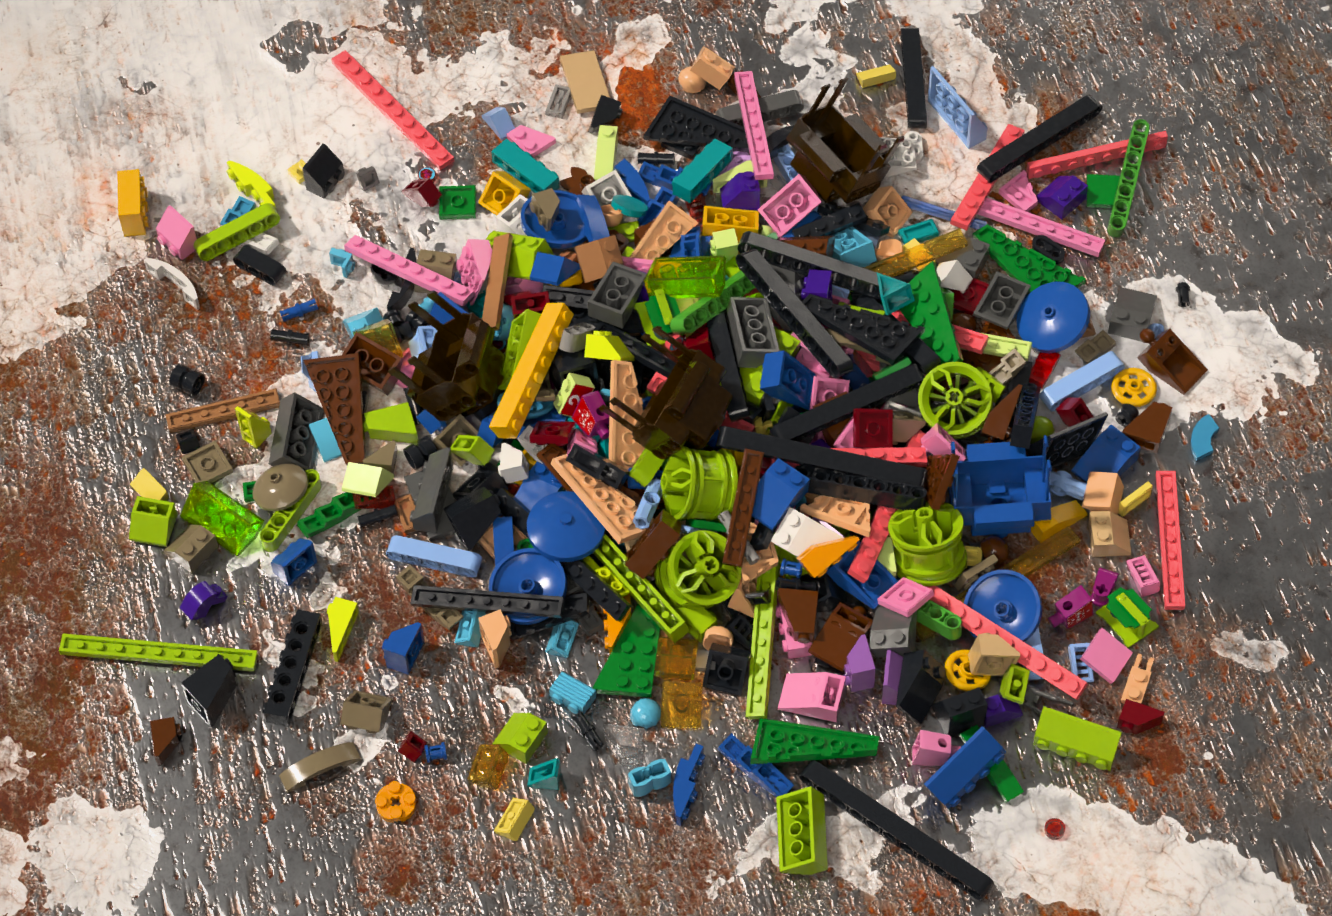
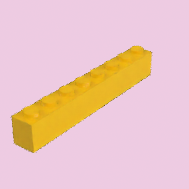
(531, 371)

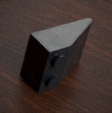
(919, 684)

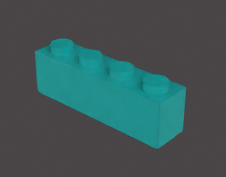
(524, 167)
(702, 170)

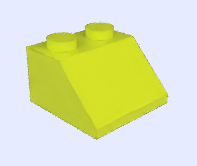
(606, 346)

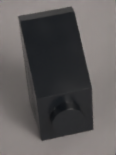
(605, 113)

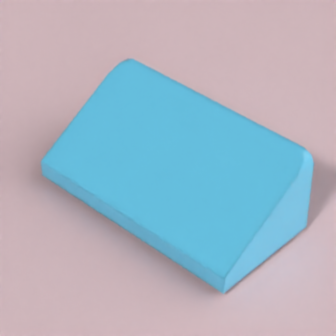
(468, 629)
(562, 639)

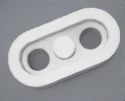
(917, 144)

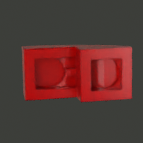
(1043, 368)

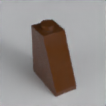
(1149, 427)
(799, 612)

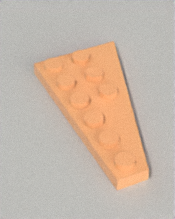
(623, 386)
(606, 503)

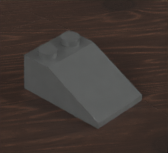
(970, 257)
(616, 295)
(1002, 300)
(1131, 313)
(892, 632)

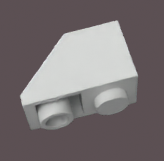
(513, 464)

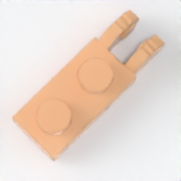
(1137, 681)

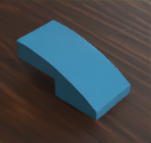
(240, 208)

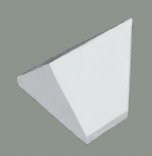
(954, 275)

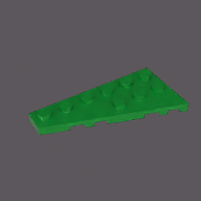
(1023, 263)
(932, 312)
(633, 659)
(798, 742)

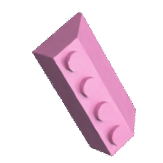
(823, 389)

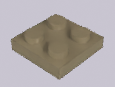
(207, 463)
(974, 573)

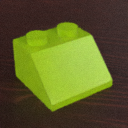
(522, 735)

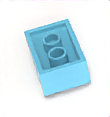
(853, 248)

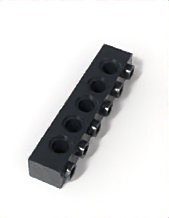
(1025, 416)
(283, 712)

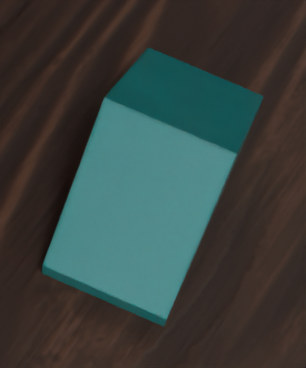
(545, 775)

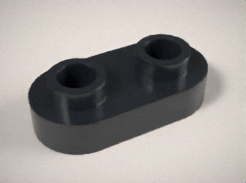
(1049, 248)

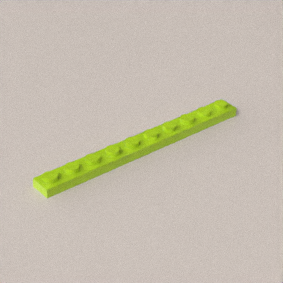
(762, 646)
(154, 651)

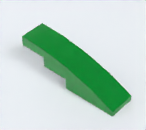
(329, 515)
(999, 774)

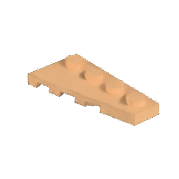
(664, 232)

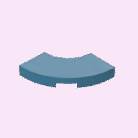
(1202, 436)

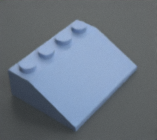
(955, 110)

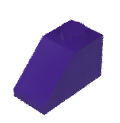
(1001, 710)

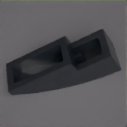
(598, 466)

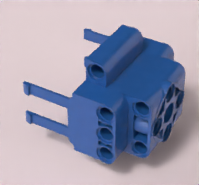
(1001, 488)

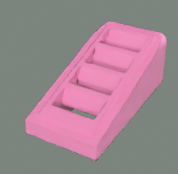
(1147, 586)

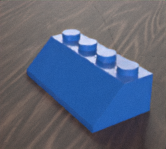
(965, 768)

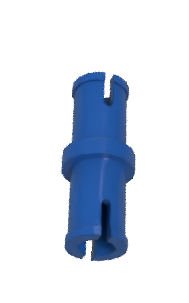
(299, 310)

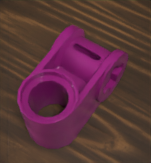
(1103, 586)

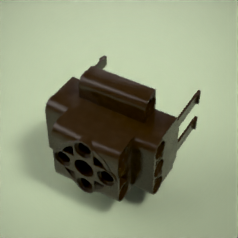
(839, 152)
(459, 368)
(683, 407)

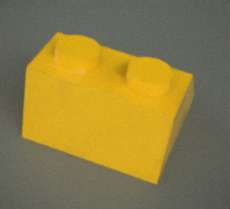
(501, 191)

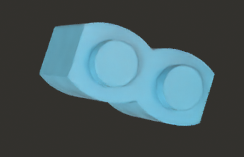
(645, 779)

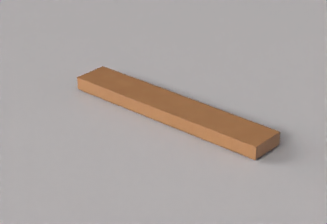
(497, 280)
(221, 410)

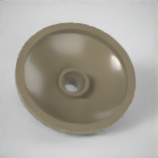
(280, 487)

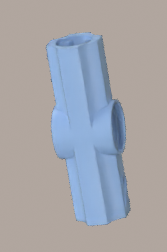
(1063, 484)
(648, 504)

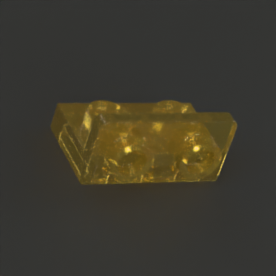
(488, 765)

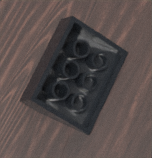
(1069, 442)

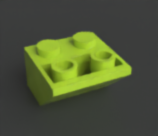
(152, 521)

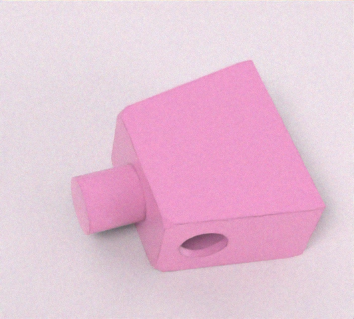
(932, 749)

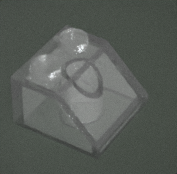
(625, 744)

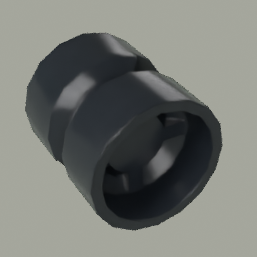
(186, 379)
(418, 454)

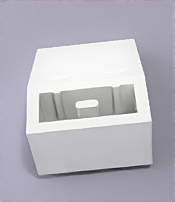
(903, 158)
(509, 218)

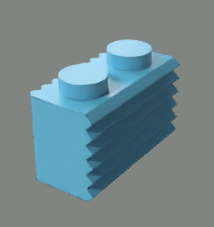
(572, 693)

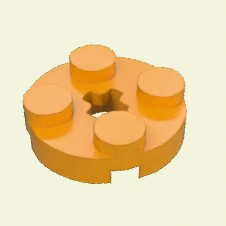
(392, 792)

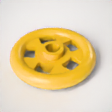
(1135, 400)
(961, 682)

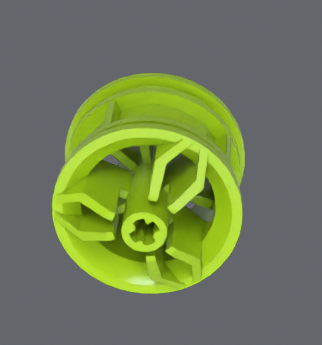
(955, 398)
(699, 484)
(928, 544)
(686, 586)

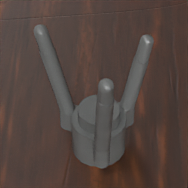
(1035, 695)

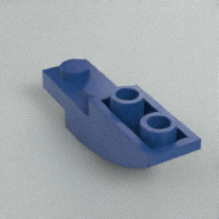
(684, 783)

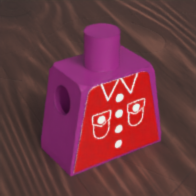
(589, 416)
(1072, 609)

